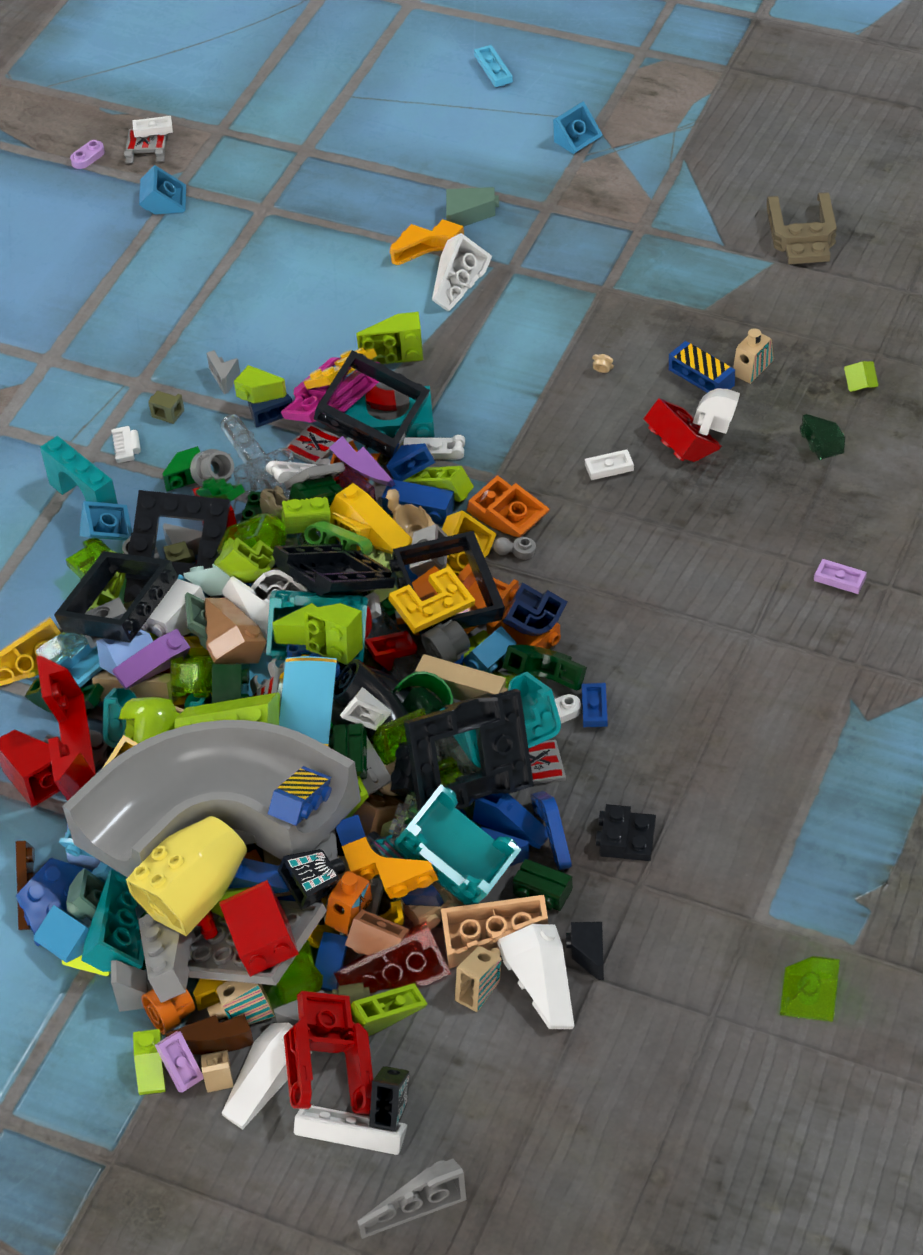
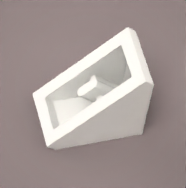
(366, 710)

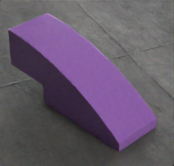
(361, 462)

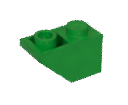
(178, 470)

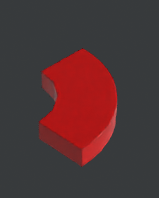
(381, 399)

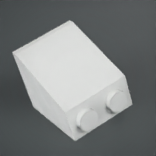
(171, 611)

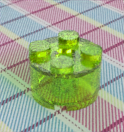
(191, 676)

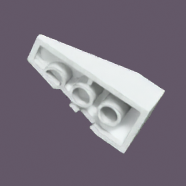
(458, 270)
(249, 603)
(539, 963)
(260, 1076)

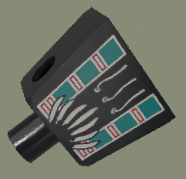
(310, 875)
(388, 1088)

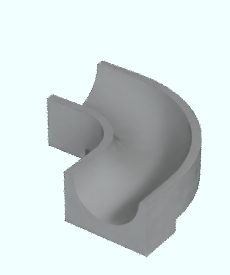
(204, 772)

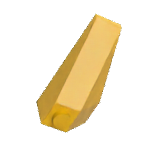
(361, 507)
(460, 523)
(19, 657)

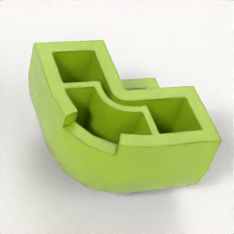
(243, 561)
(148, 717)

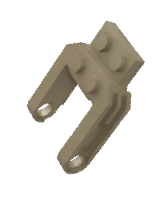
(805, 240)

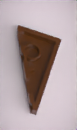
(24, 867)

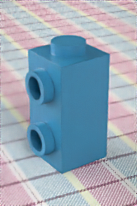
(490, 651)

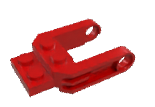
(328, 1027)

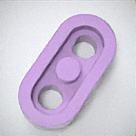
(87, 154)

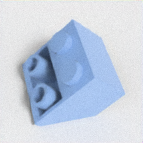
(114, 652)

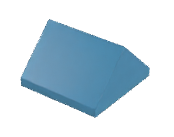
(575, 128)
(105, 521)
(62, 934)

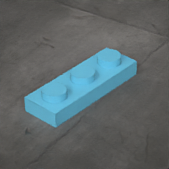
(493, 66)

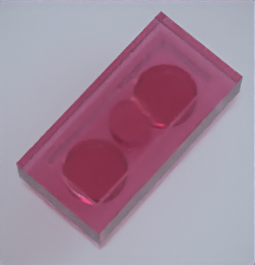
(348, 477)

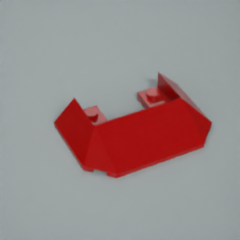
(73, 755)

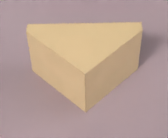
(216, 1071)

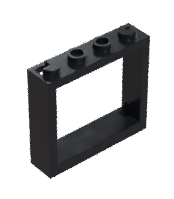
(354, 428)
(445, 546)
(72, 612)

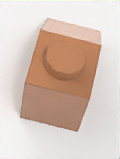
(373, 933)

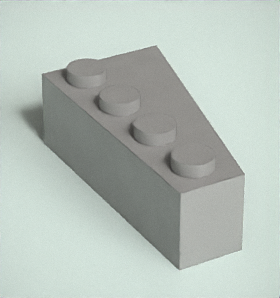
(166, 957)

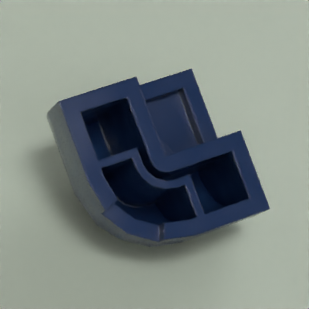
(533, 611)

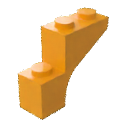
(418, 241)
(397, 875)

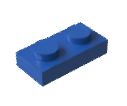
(594, 705)

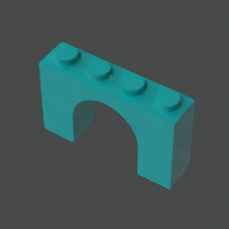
(422, 427)
(69, 468)

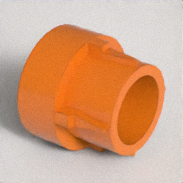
(169, 1013)

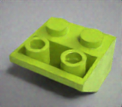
(334, 631)

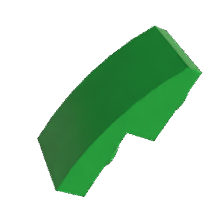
(220, 489)

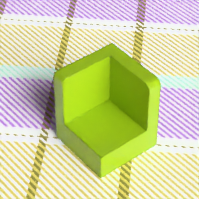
(861, 376)

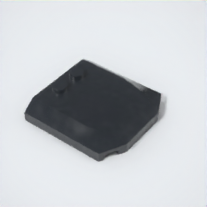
(331, 570)

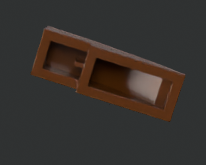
(211, 1036)

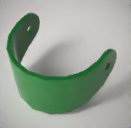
(429, 681)

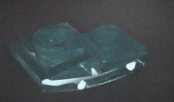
(62, 644)

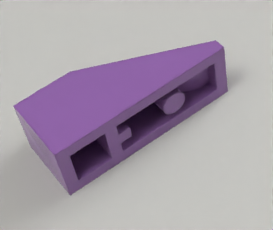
(151, 659)

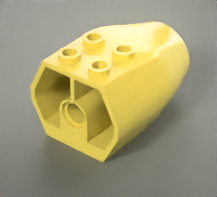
(188, 873)

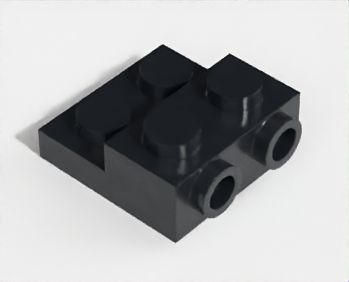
(625, 833)

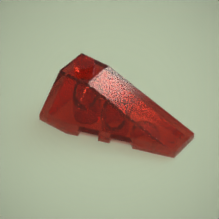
(412, 961)

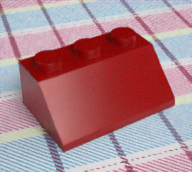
(679, 431)

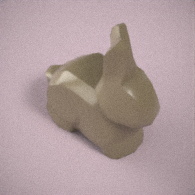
(272, 500)

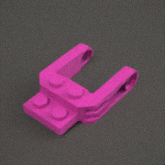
(347, 394)

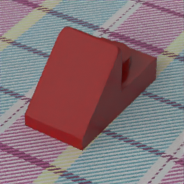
(391, 646)

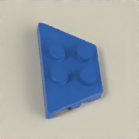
(47, 889)

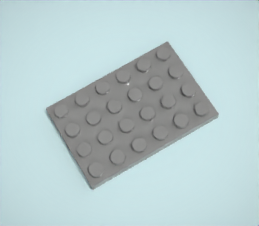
(219, 957)

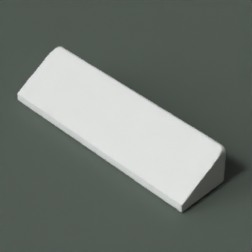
(347, 1129)

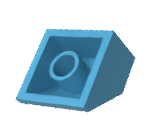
(162, 192)

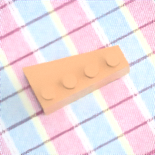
(486, 923)

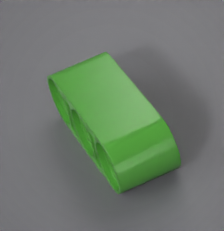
(330, 532)

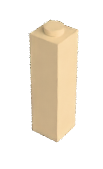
(462, 680)
(153, 687)

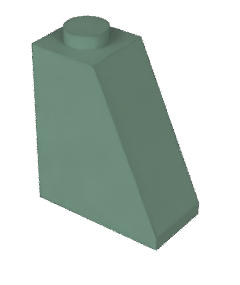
(470, 205)

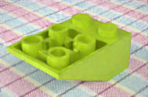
(394, 339)

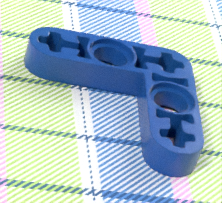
(547, 809)

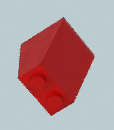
(28, 766)
(259, 928)

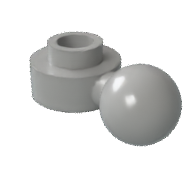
(522, 548)

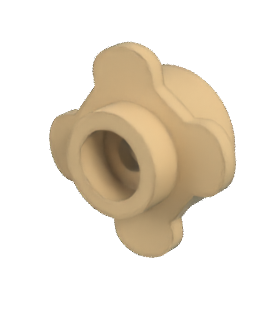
(602, 363)

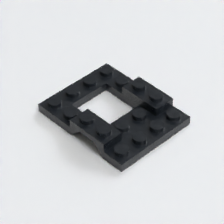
(154, 505)
(500, 743)

